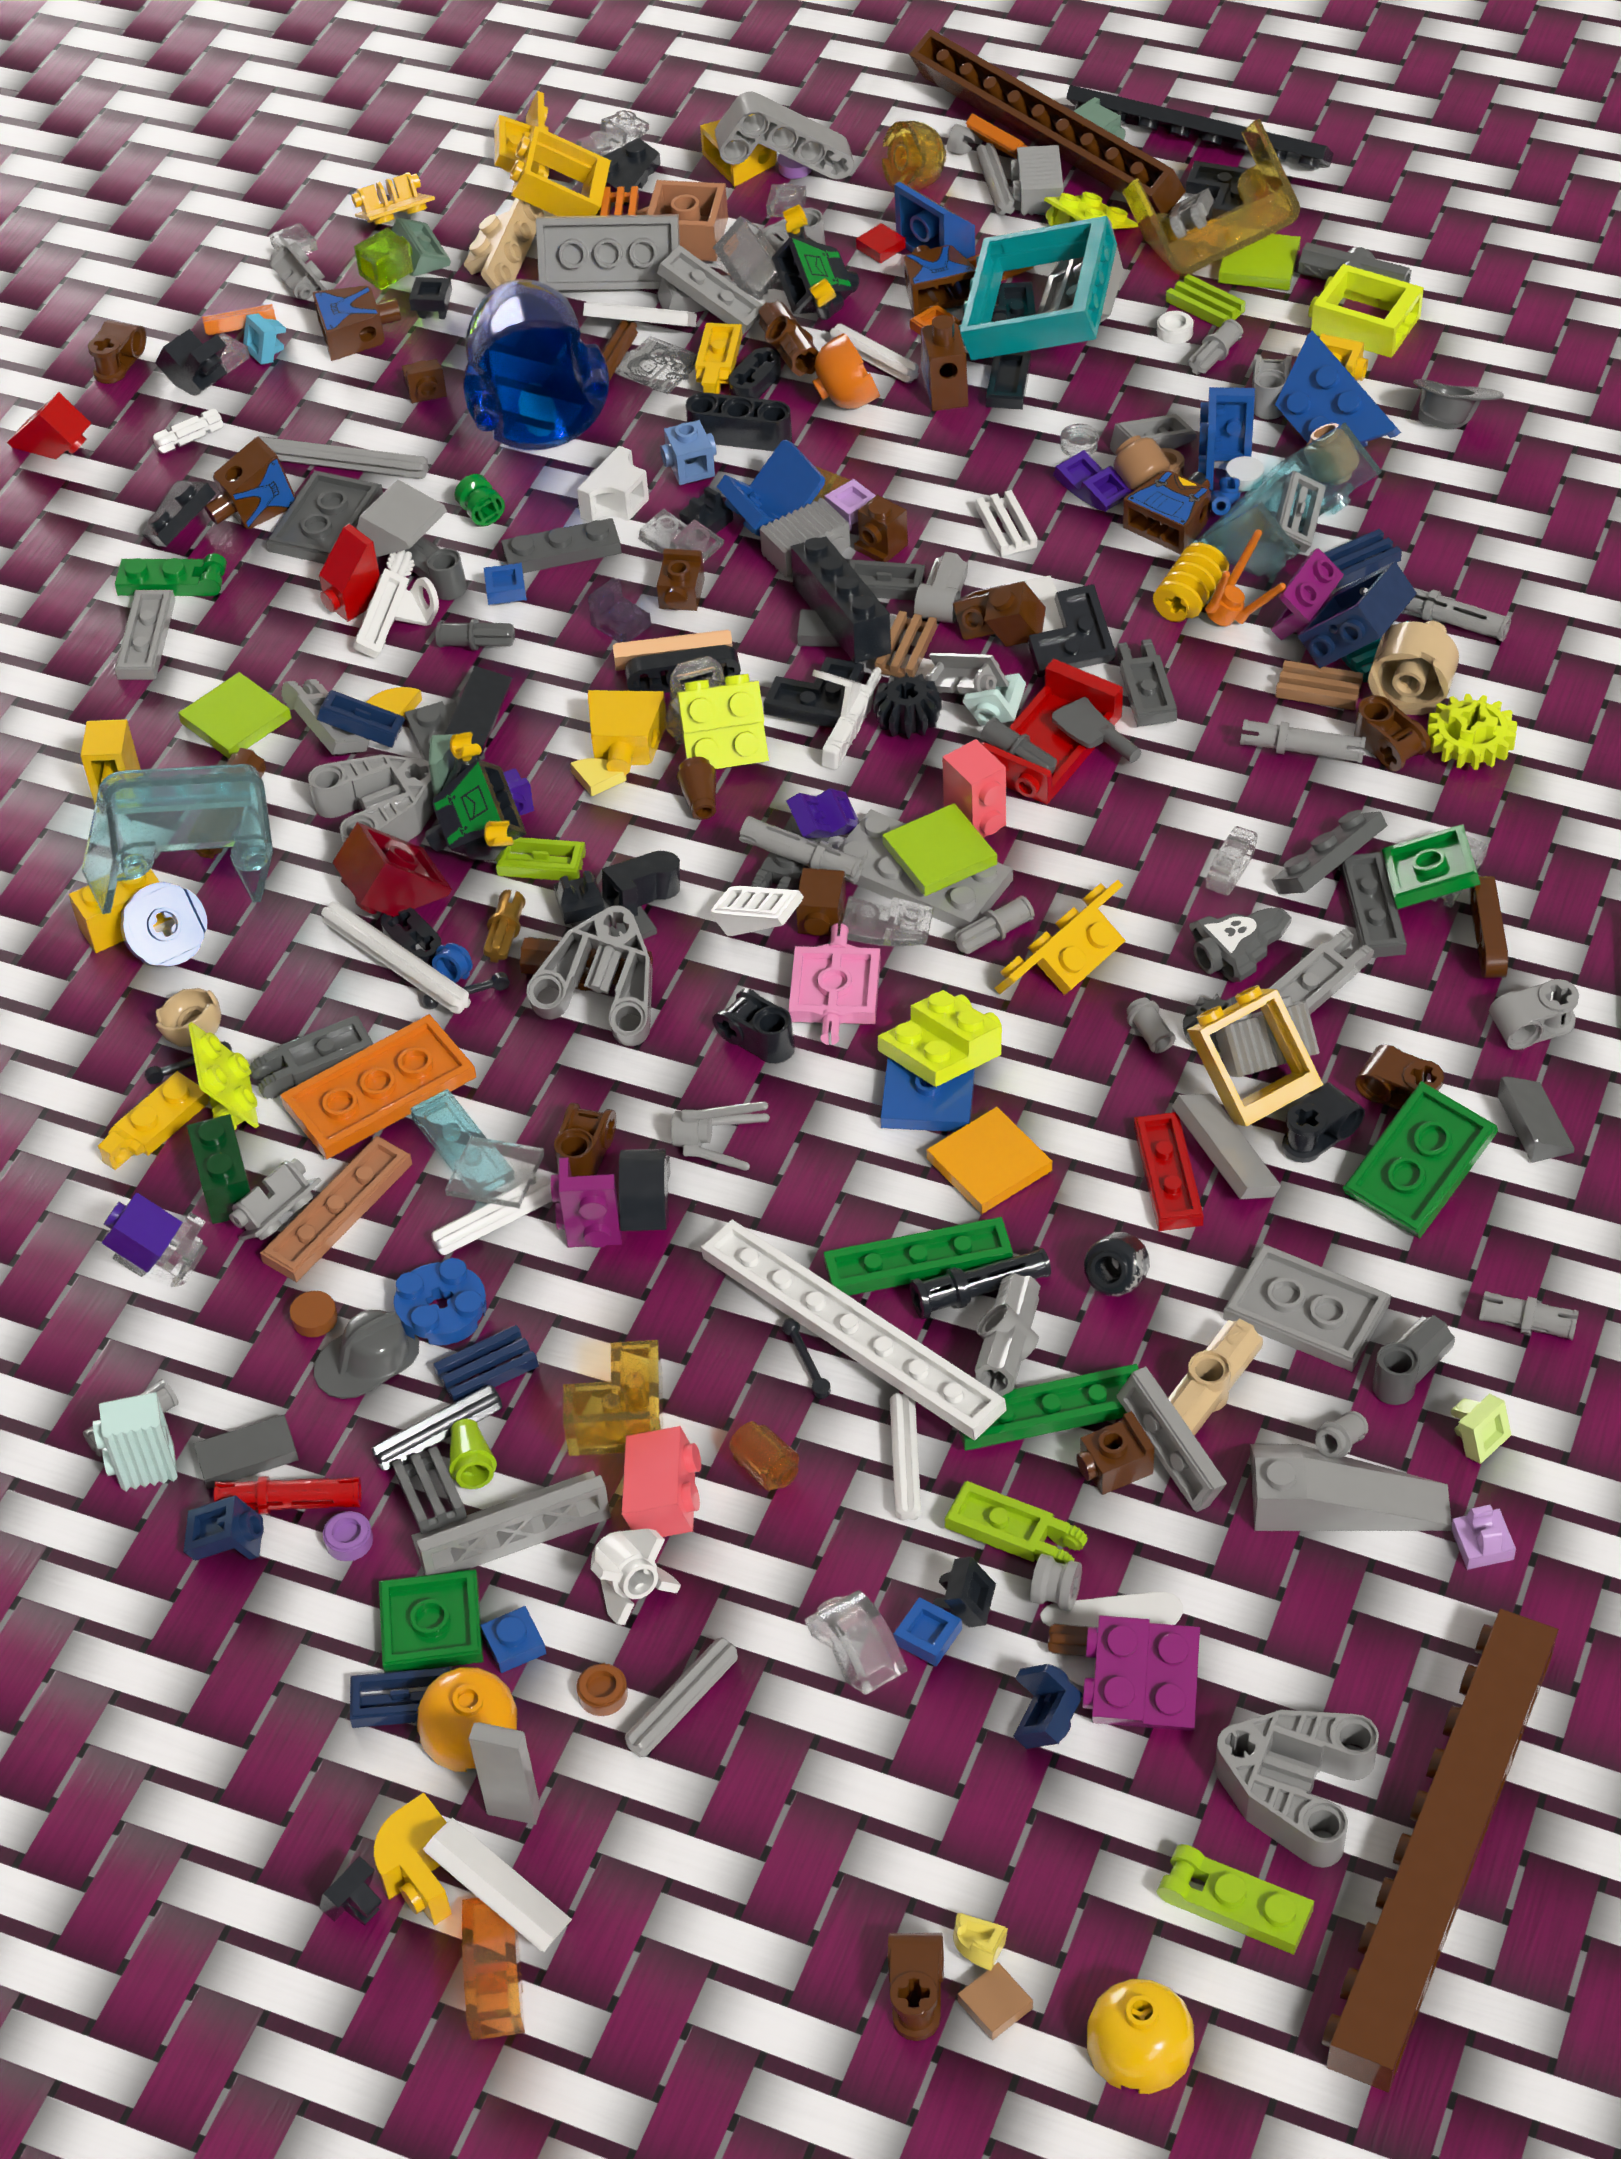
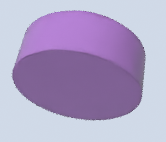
(791, 168)
(348, 1536)

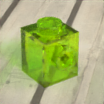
(384, 258)

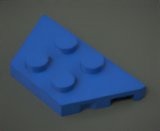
(1326, 393)

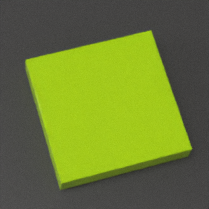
(1263, 264)
(234, 715)
(939, 849)

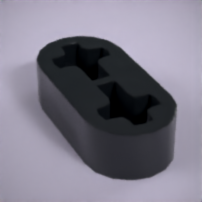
(755, 373)
(419, 933)

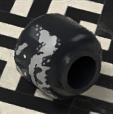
(1116, 1264)

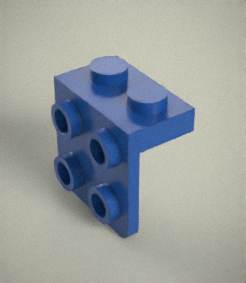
(1225, 427)
(779, 488)

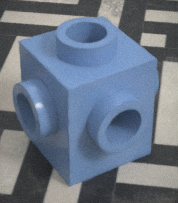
(689, 452)

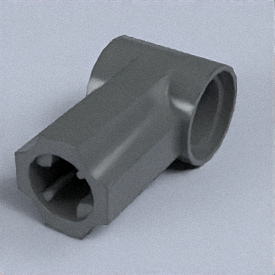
(441, 567)
(1409, 1359)

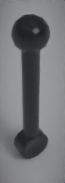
(499, 981)
(156, 1074)
(820, 1386)

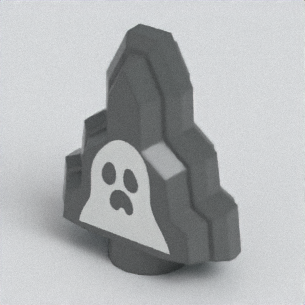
(1237, 941)

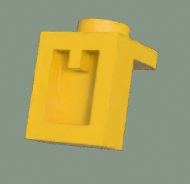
(1349, 354)

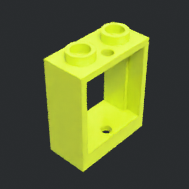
(1373, 289)

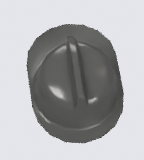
(1450, 405)
(365, 1355)

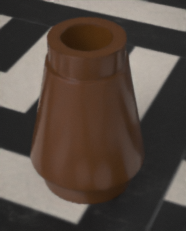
(698, 786)

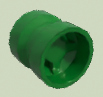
(479, 499)

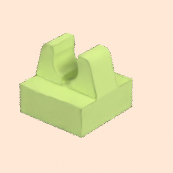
(1482, 1426)

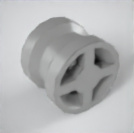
(1056, 1582)

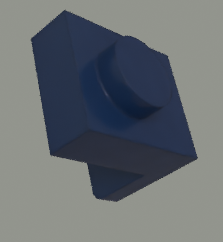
(1051, 1707)

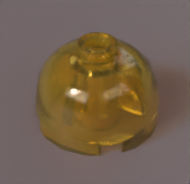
(913, 155)

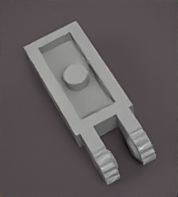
(1191, 213)
(307, 703)
(1323, 971)

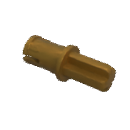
(503, 926)

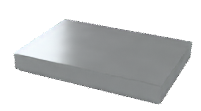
(1307, 1307)

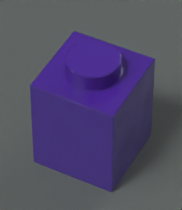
(140, 1231)

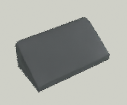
(1534, 1119)

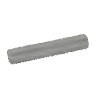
(995, 179)
(681, 1697)

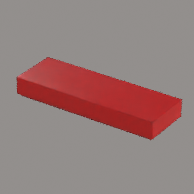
(1168, 1171)

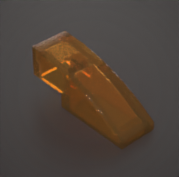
(491, 1973)

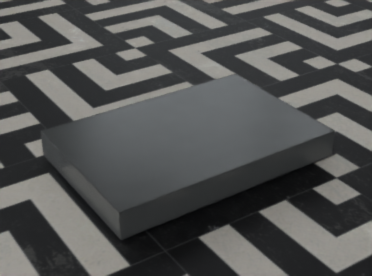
(320, 514)

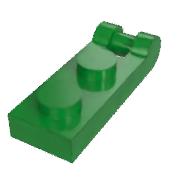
(182, 576)

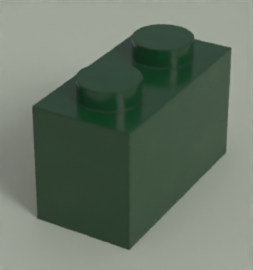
(219, 1165)

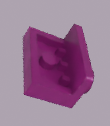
(1306, 593)
(586, 1208)

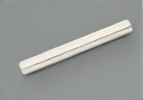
(396, 957)

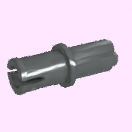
(474, 634)
(1010, 741)

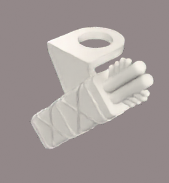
(395, 602)
(855, 707)

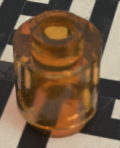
(764, 1456)

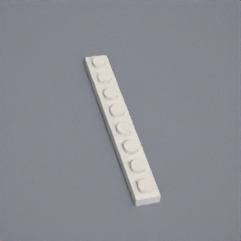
(854, 1330)

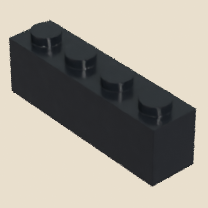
(841, 599)

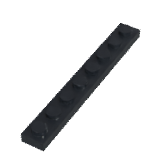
(1212, 130)

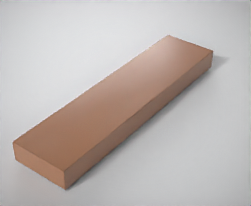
(336, 1209)

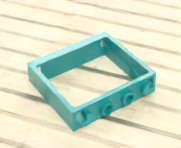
(1035, 247)

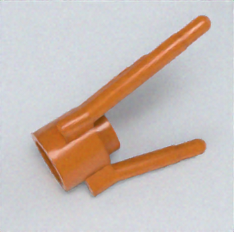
(1228, 600)

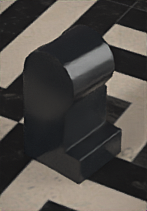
(641, 880)

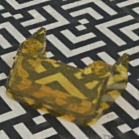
(1266, 210)

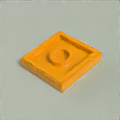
(989, 1160)

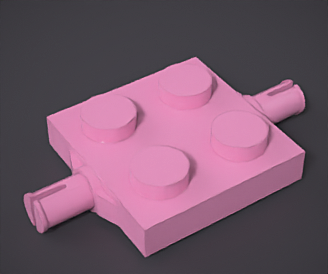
(835, 984)

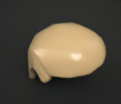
(186, 1007)

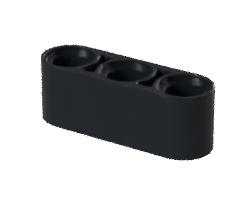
(741, 420)

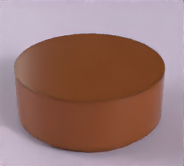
(313, 1313)
(602, 1689)

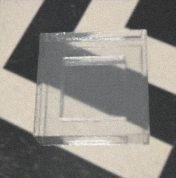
(292, 234)

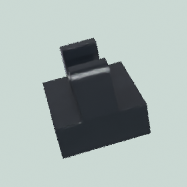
(430, 295)
(708, 511)
(578, 898)
(967, 1592)
(352, 1894)

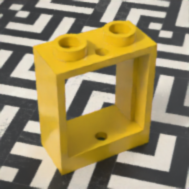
(564, 158)
(1277, 1094)

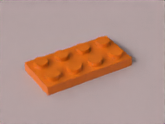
(377, 1086)

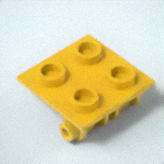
(382, 212)

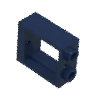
(1355, 617)

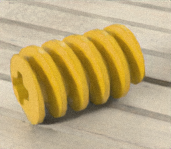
(1190, 582)

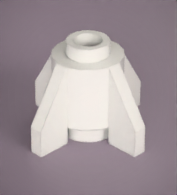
(629, 1569)

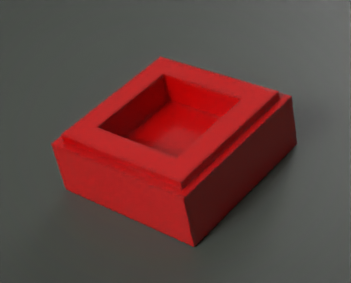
(880, 243)

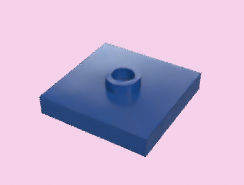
(918, 1105)

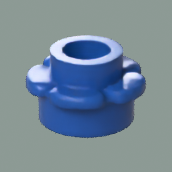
(452, 961)

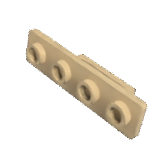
(503, 243)

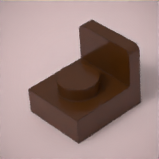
(424, 380)
(971, 614)

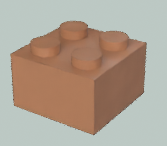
(700, 210)

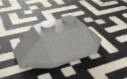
(1063, 283)

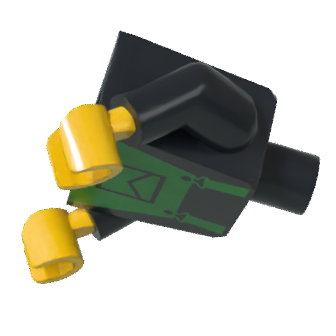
(811, 271)
(474, 807)

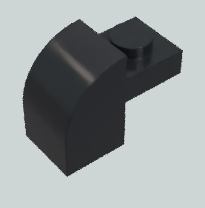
(191, 363)
(644, 1189)

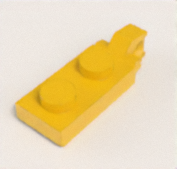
(717, 355)
(153, 1120)

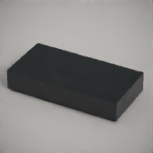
(1008, 381)

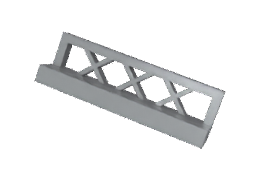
(514, 1525)

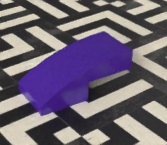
(1091, 483)
(823, 815)

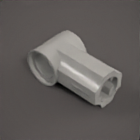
(942, 589)

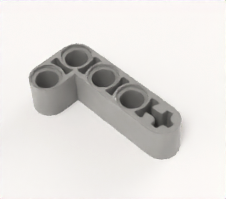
(826, 152)

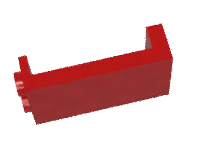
(1062, 686)

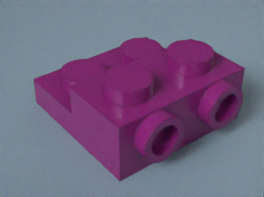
(1142, 1673)

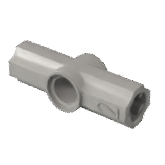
(1007, 1333)

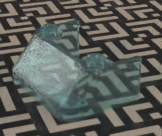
(1332, 460)
(177, 812)

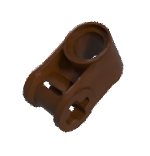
(116, 350)
(1389, 732)
(1393, 1076)
(584, 1139)
(914, 1979)

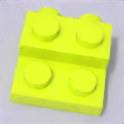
(723, 721)
(943, 1038)

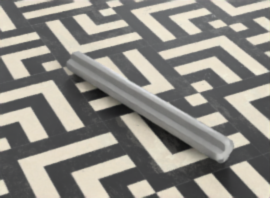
(348, 458)

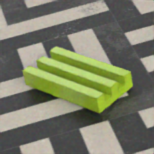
(1205, 301)
(536, 861)

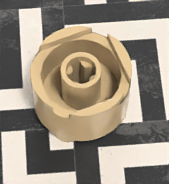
(1414, 666)

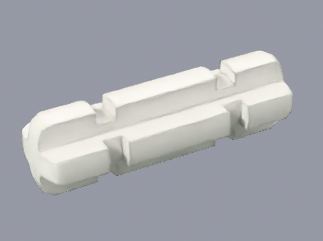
(187, 431)

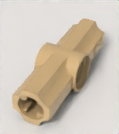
(1215, 1372)

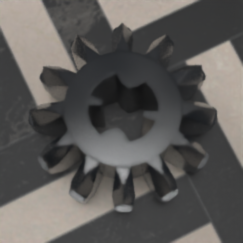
(907, 705)

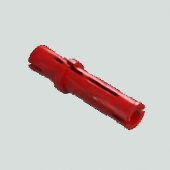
(293, 1494)

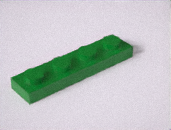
(917, 1255)
(1056, 1407)

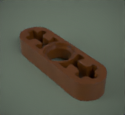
(1489, 928)

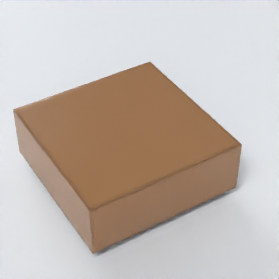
(995, 2001)

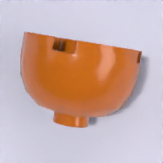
(843, 375)

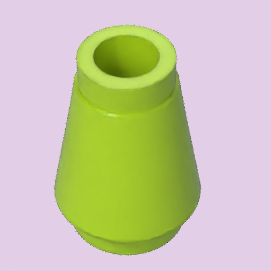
(470, 1456)

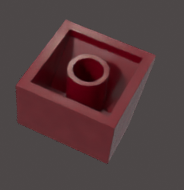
(388, 872)

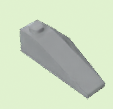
(1312, 1492)

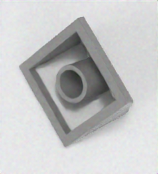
(399, 518)

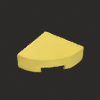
(595, 776)
(979, 1940)

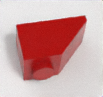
(52, 429)
(349, 574)

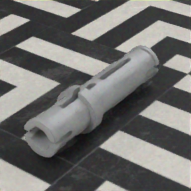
(1469, 617)
(1302, 740)
(800, 849)

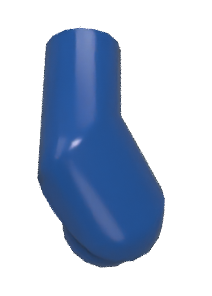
(1225, 496)

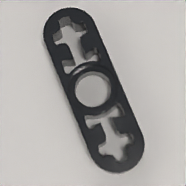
(668, 661)

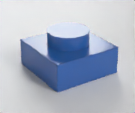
(505, 583)
(927, 1631)
(513, 1639)

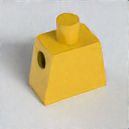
(758, 161)
(626, 726)

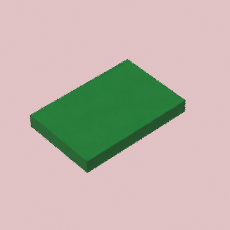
(1420, 1159)

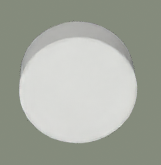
(1175, 327)
(1247, 470)

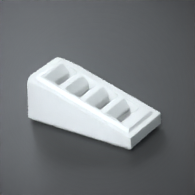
(754, 908)

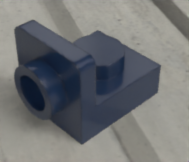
(223, 1527)

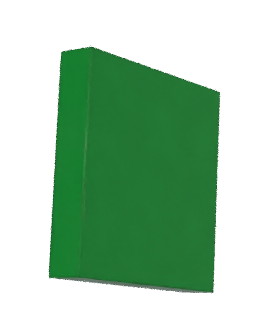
(1430, 866)
(430, 1621)

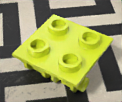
(1086, 206)
(224, 1078)

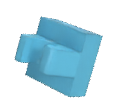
(261, 337)

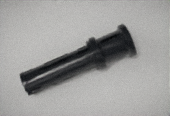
(959, 1286)

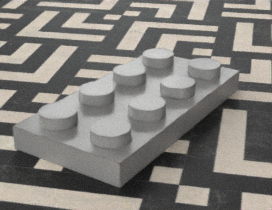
(604, 250)
(955, 905)

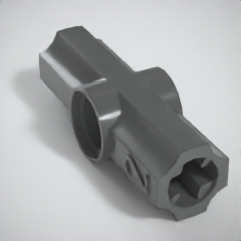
(1324, 262)

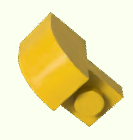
(403, 1862)

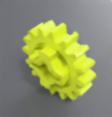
(1471, 731)

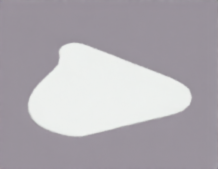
(1156, 1606)

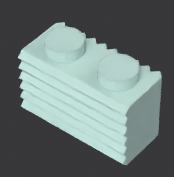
(135, 1441)

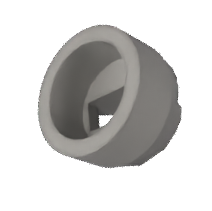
(959, 139)

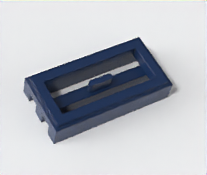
(1359, 549)
(361, 718)
(482, 1360)
(391, 1708)

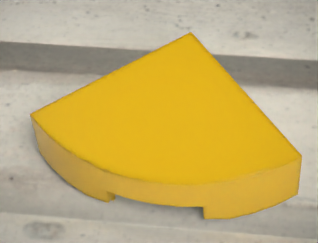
(397, 699)

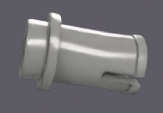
(1145, 1017)
(1338, 1436)

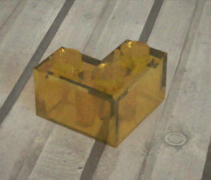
(604, 1413)

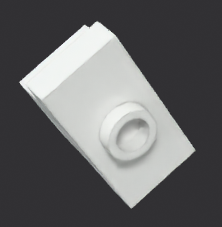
(613, 488)

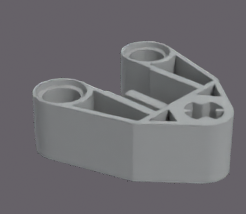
(389, 789)
(569, 958)
(1279, 1772)

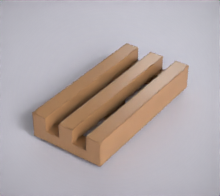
(912, 625)
(1319, 685)

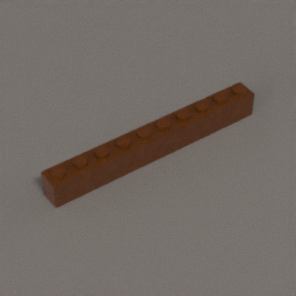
(1044, 120)
(1440, 1852)

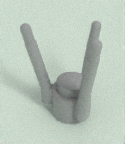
(694, 1128)

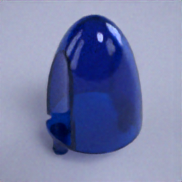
(530, 369)

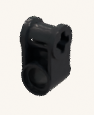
(757, 1027)
(1320, 1123)

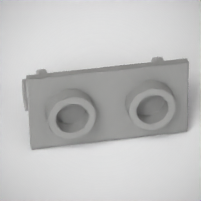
(291, 267)
(965, 672)
(262, 1213)

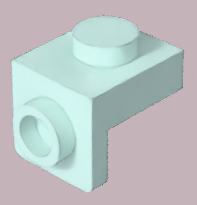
(997, 702)

